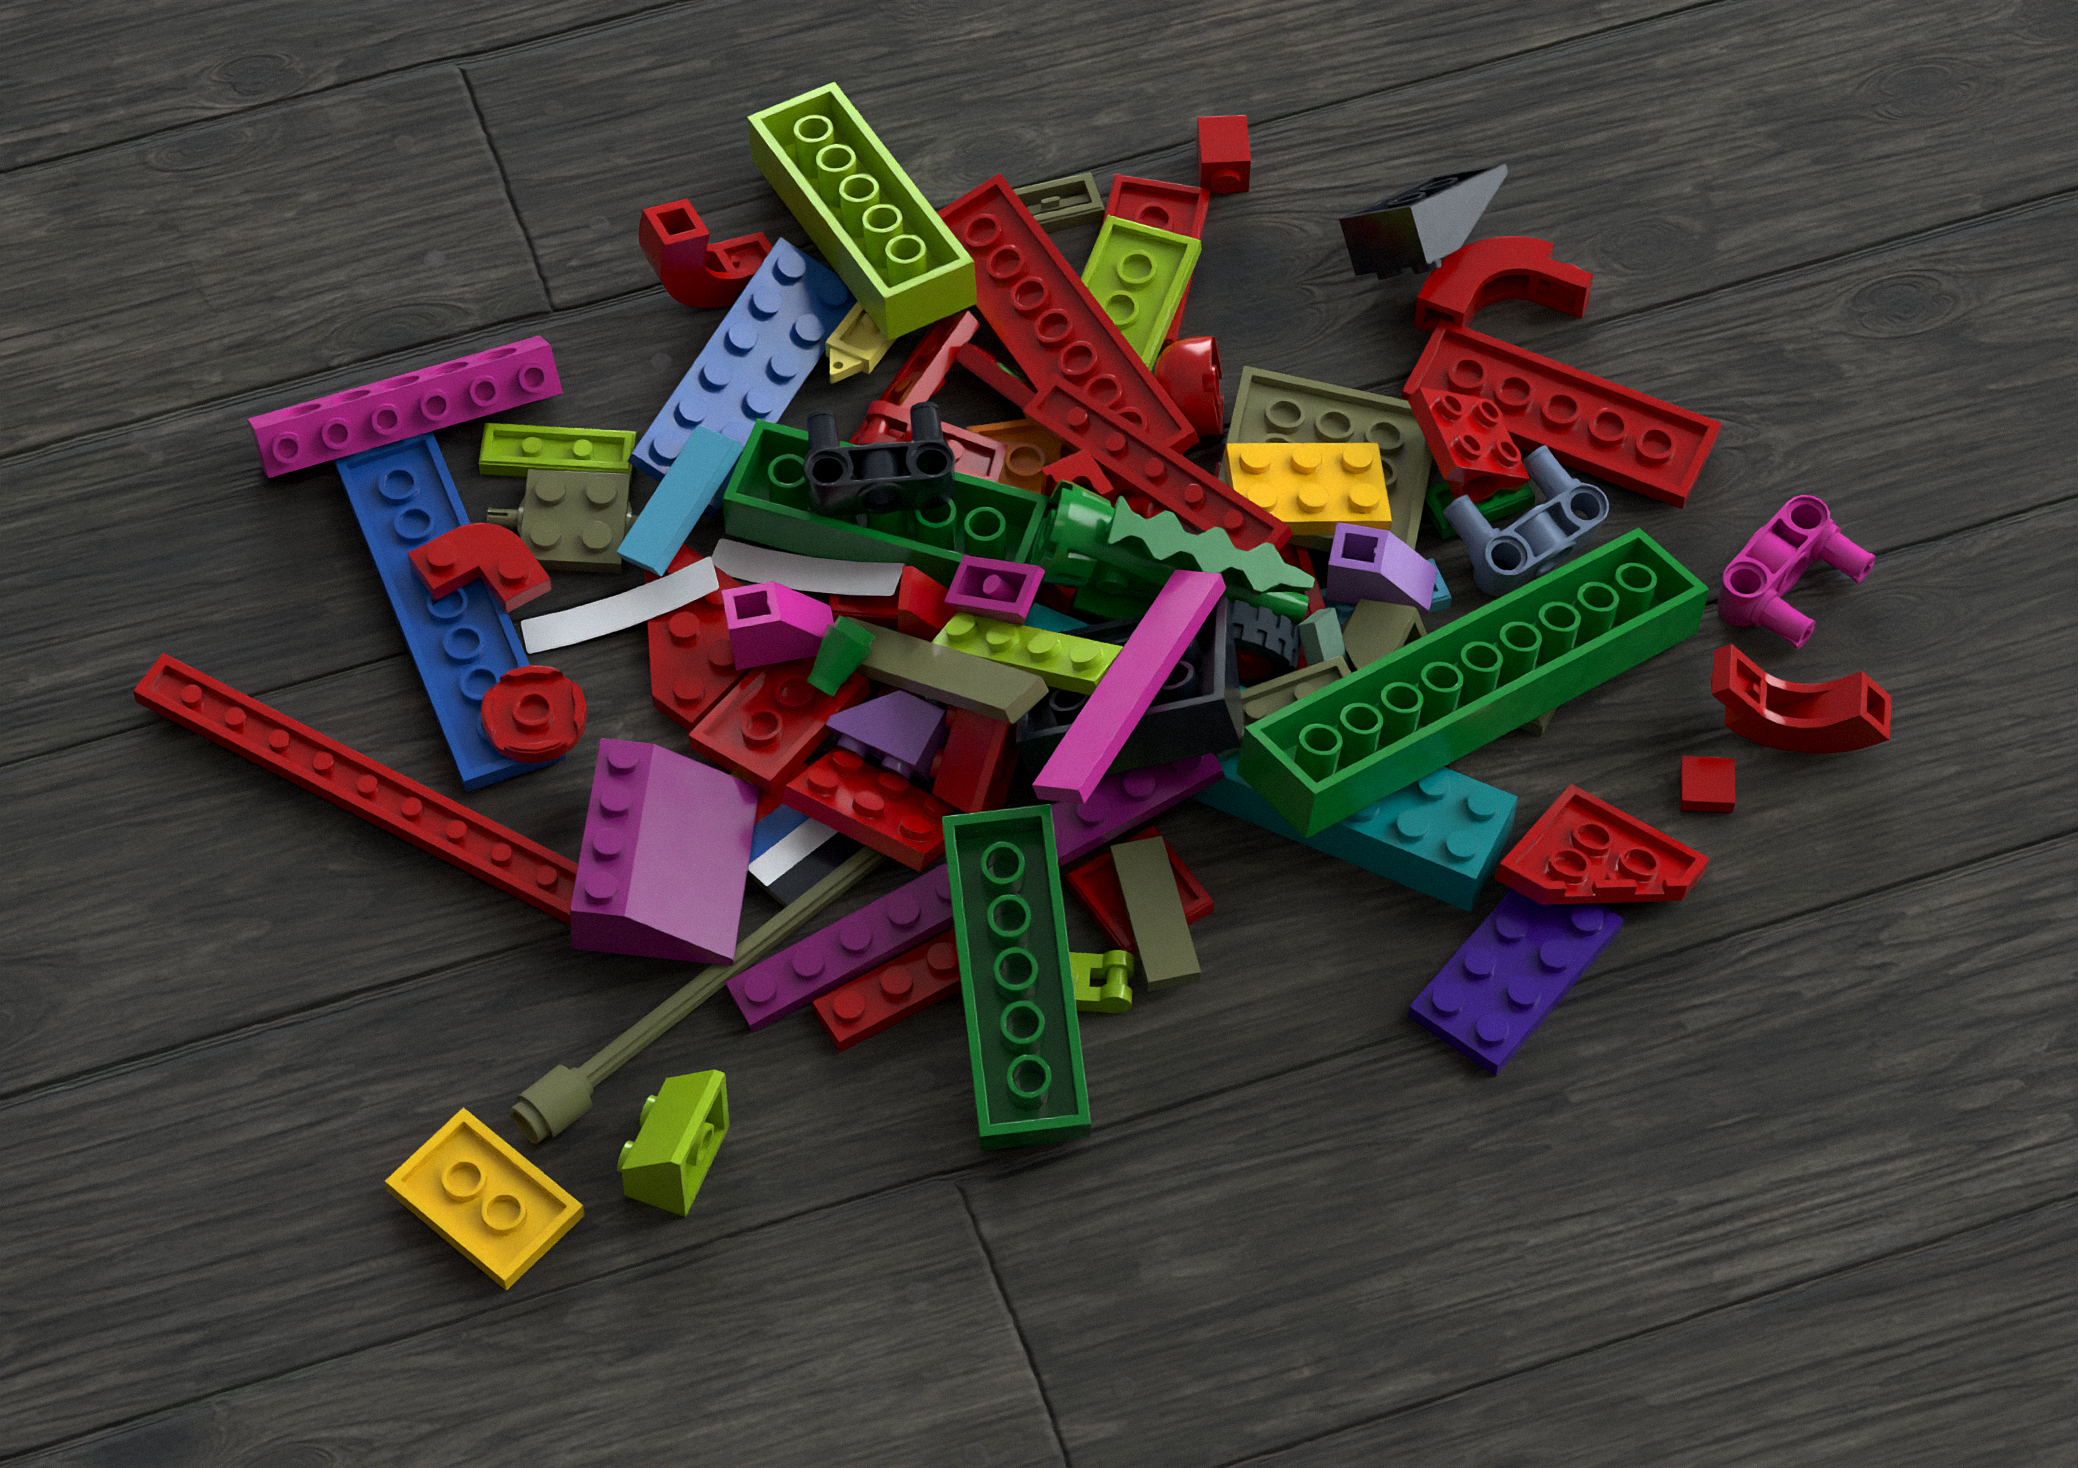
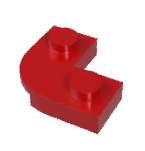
(483, 553)

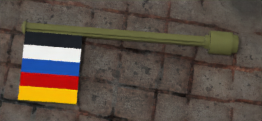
(795, 863)

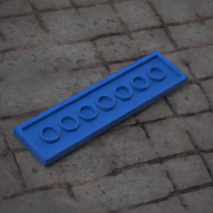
(457, 642)

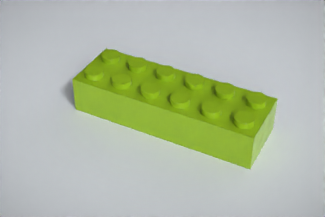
(862, 211)

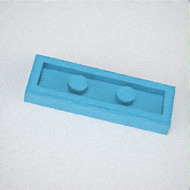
(679, 500)

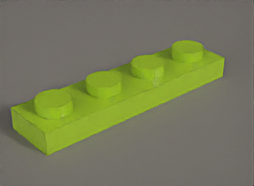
(1058, 658)

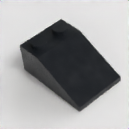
(1419, 222)

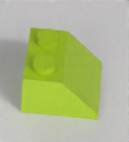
(676, 1141)

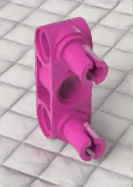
(1776, 561)

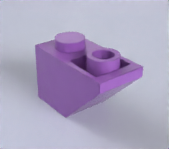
(1378, 568)
(895, 730)

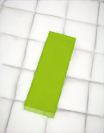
(516, 448)

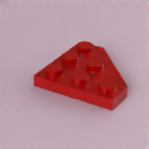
(692, 651)
(1598, 855)

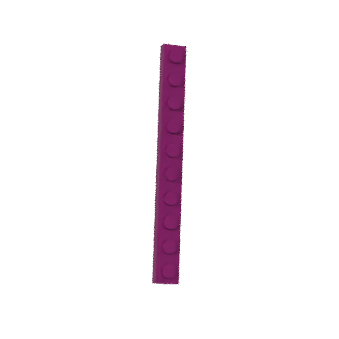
(924, 904)

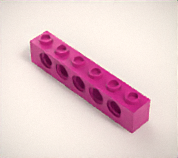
(404, 406)

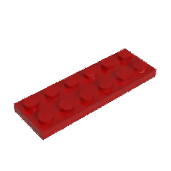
(1574, 413)

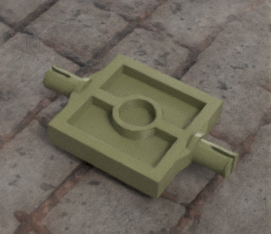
(572, 519)

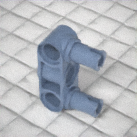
(1538, 537)

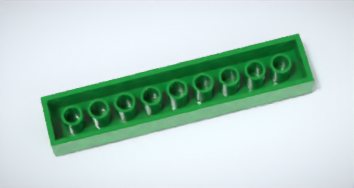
(1470, 682)

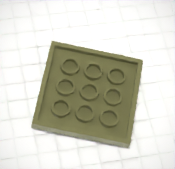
(1302, 410)

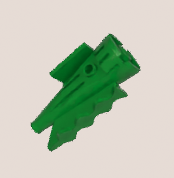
(1126, 560)

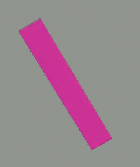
(1129, 687)

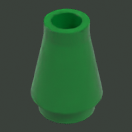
(839, 655)

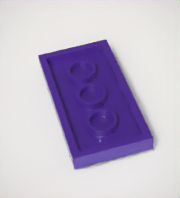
(1512, 975)

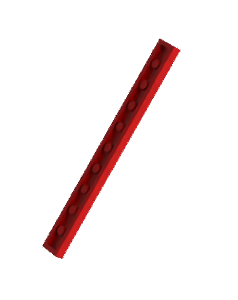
(360, 785)

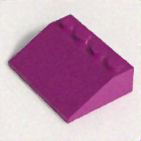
(662, 856)

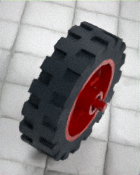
(1263, 644)

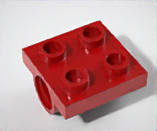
(1469, 443)

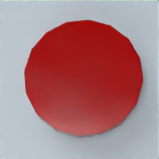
(534, 714)

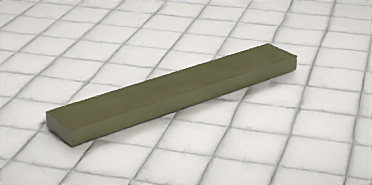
(950, 675)

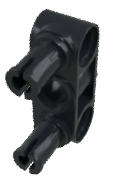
(878, 474)

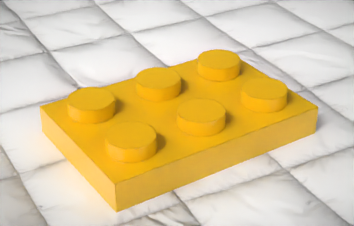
(1312, 483)
(484, 1198)

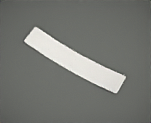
(806, 572)
(620, 610)

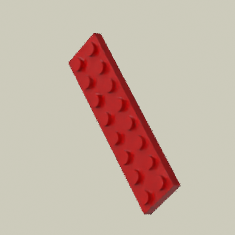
(1052, 318)

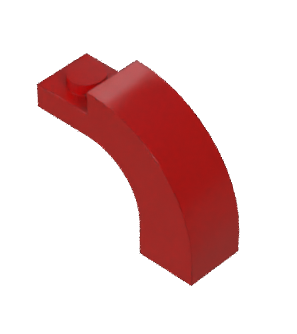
(688, 266)
(1496, 272)
(1799, 716)

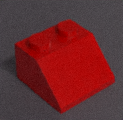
(976, 762)

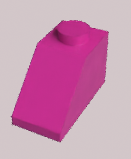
(994, 588)

